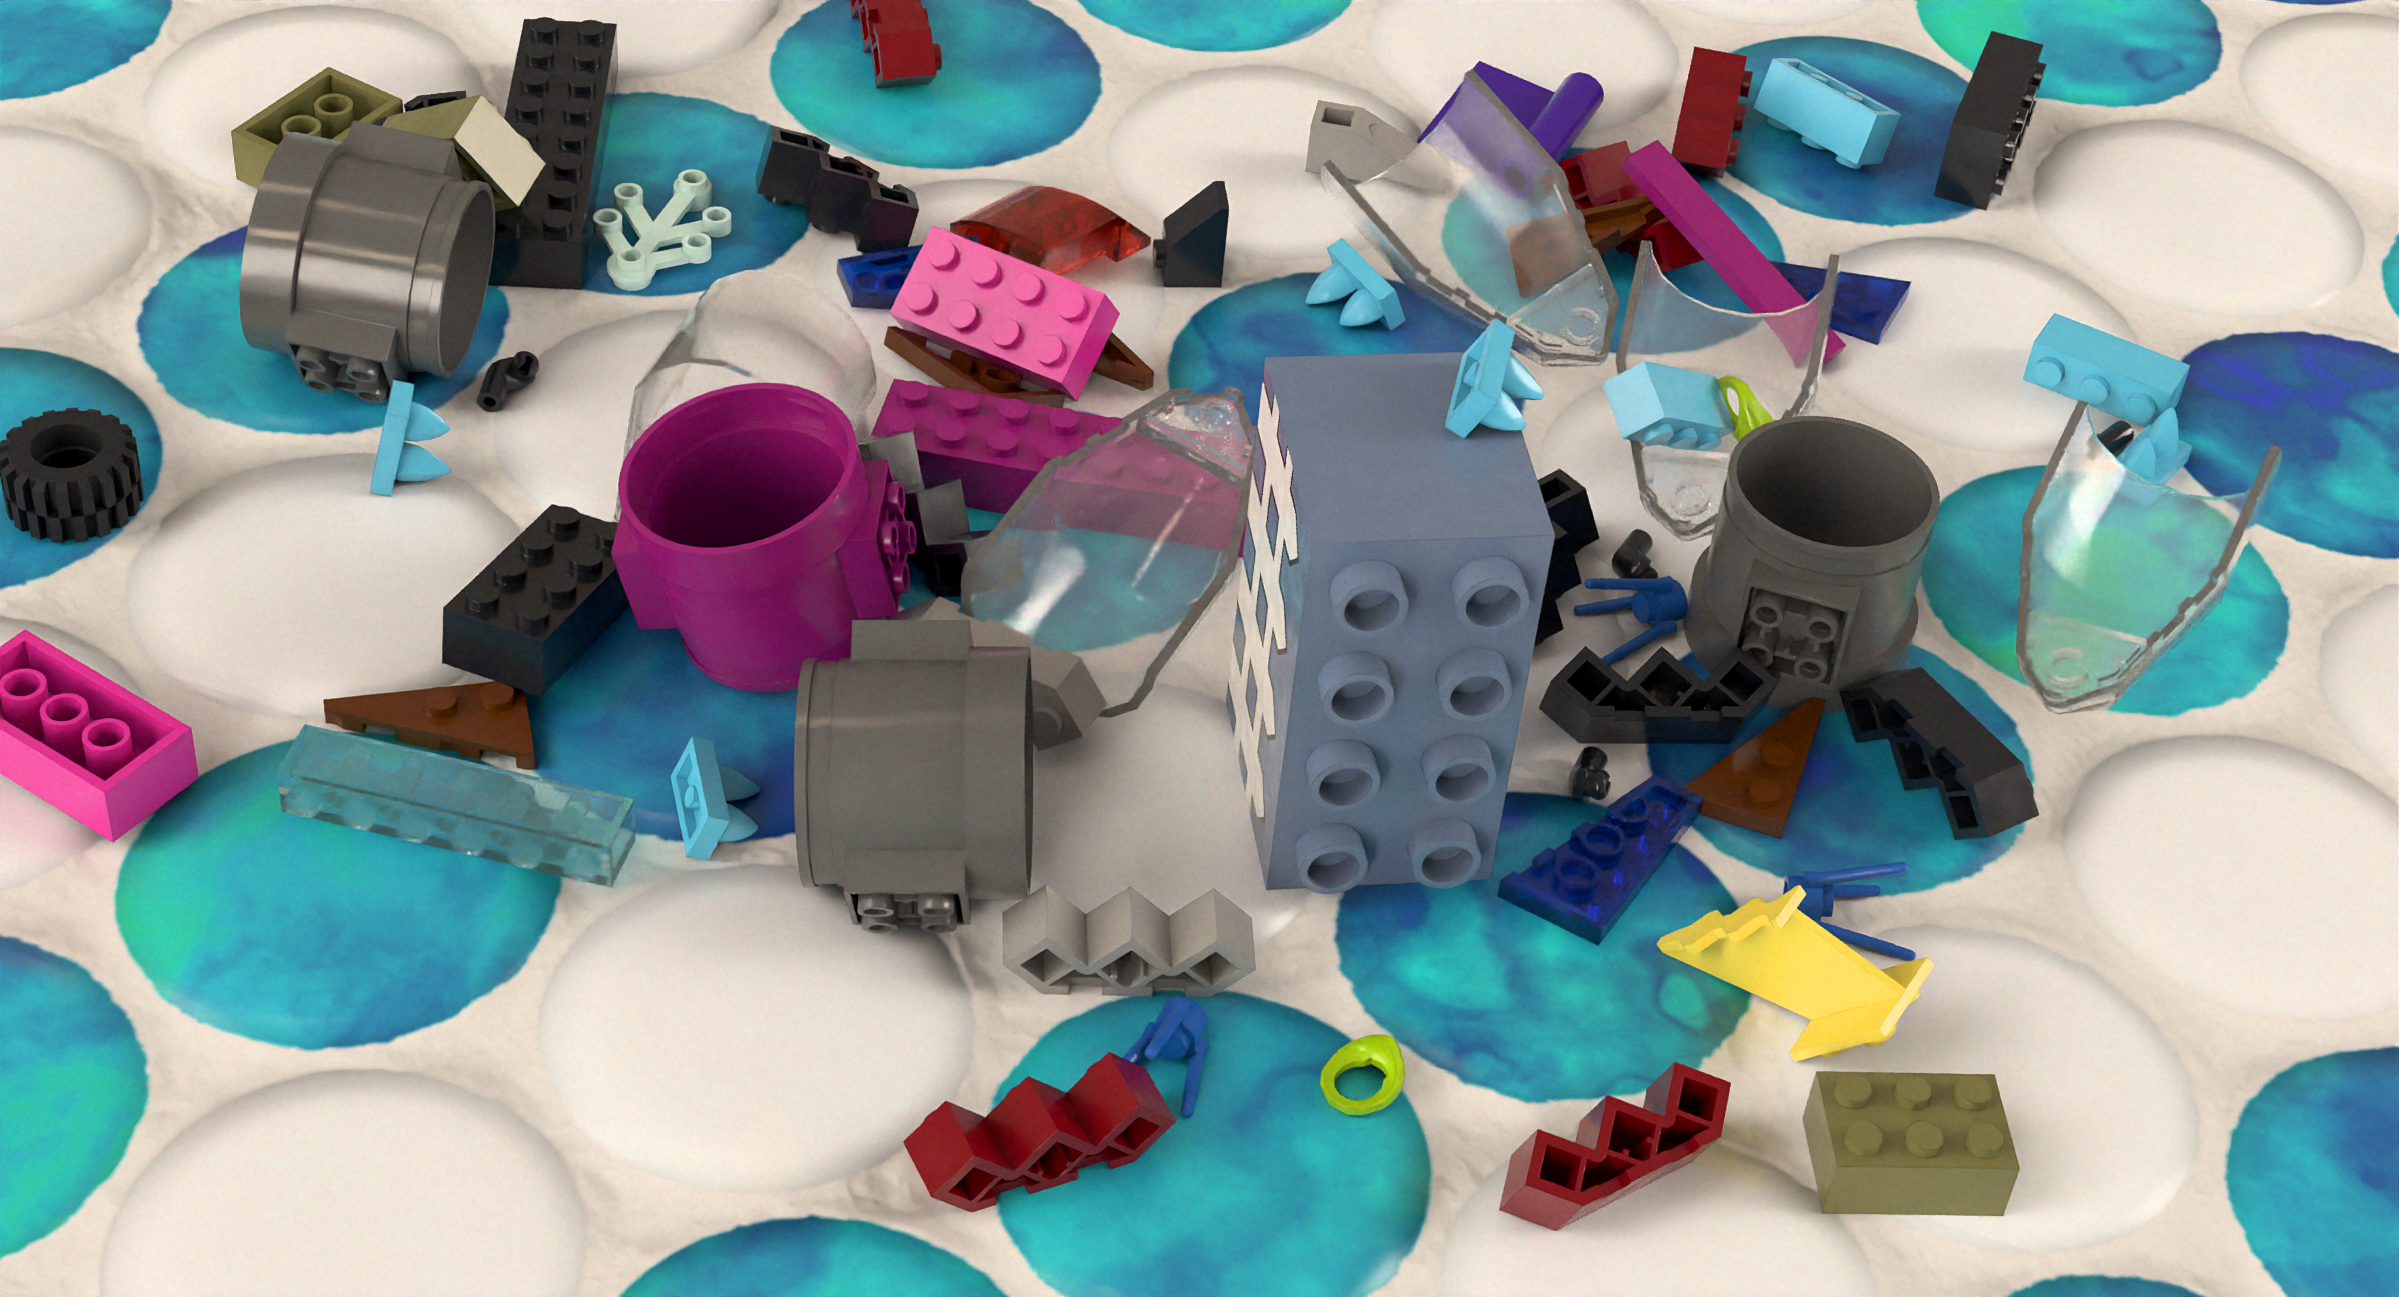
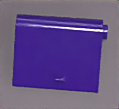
(1549, 116)

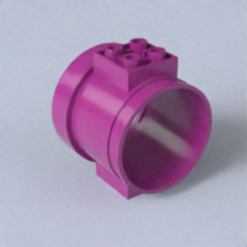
(759, 533)

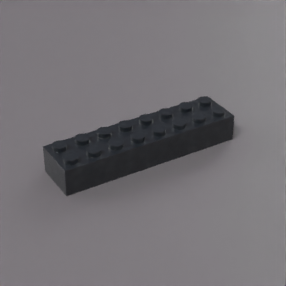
(563, 108)

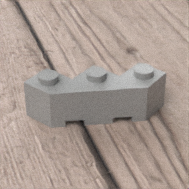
(1063, 689)
(1128, 944)

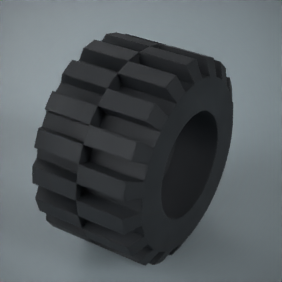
(70, 475)

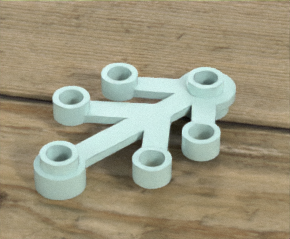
(635, 266)

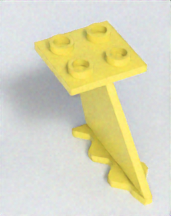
(1803, 968)

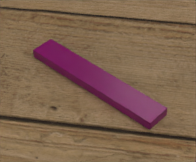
(1715, 235)

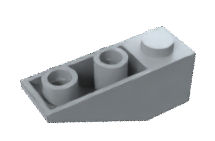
(1354, 141)

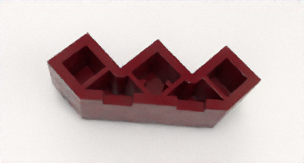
(899, 41)
(1711, 112)
(1599, 180)
(1039, 1135)
(1616, 1149)

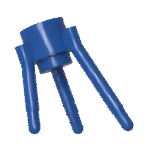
(1657, 604)
(1821, 894)
(1175, 1035)

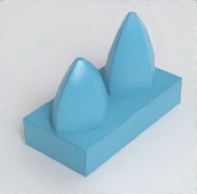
(1350, 274)
(1486, 381)
(2157, 450)
(401, 459)
(701, 796)

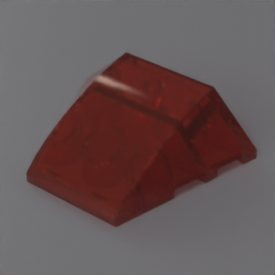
(1052, 229)

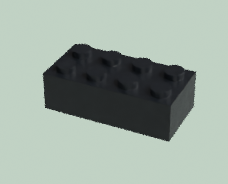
(1991, 121)
(537, 603)

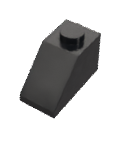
(1194, 240)

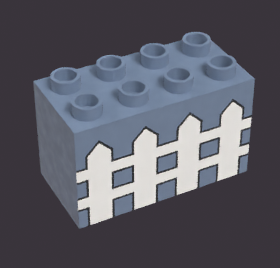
(1381, 624)

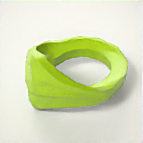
(1750, 413)
(1372, 1049)

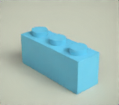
(1826, 112)
(2105, 371)
(1669, 407)

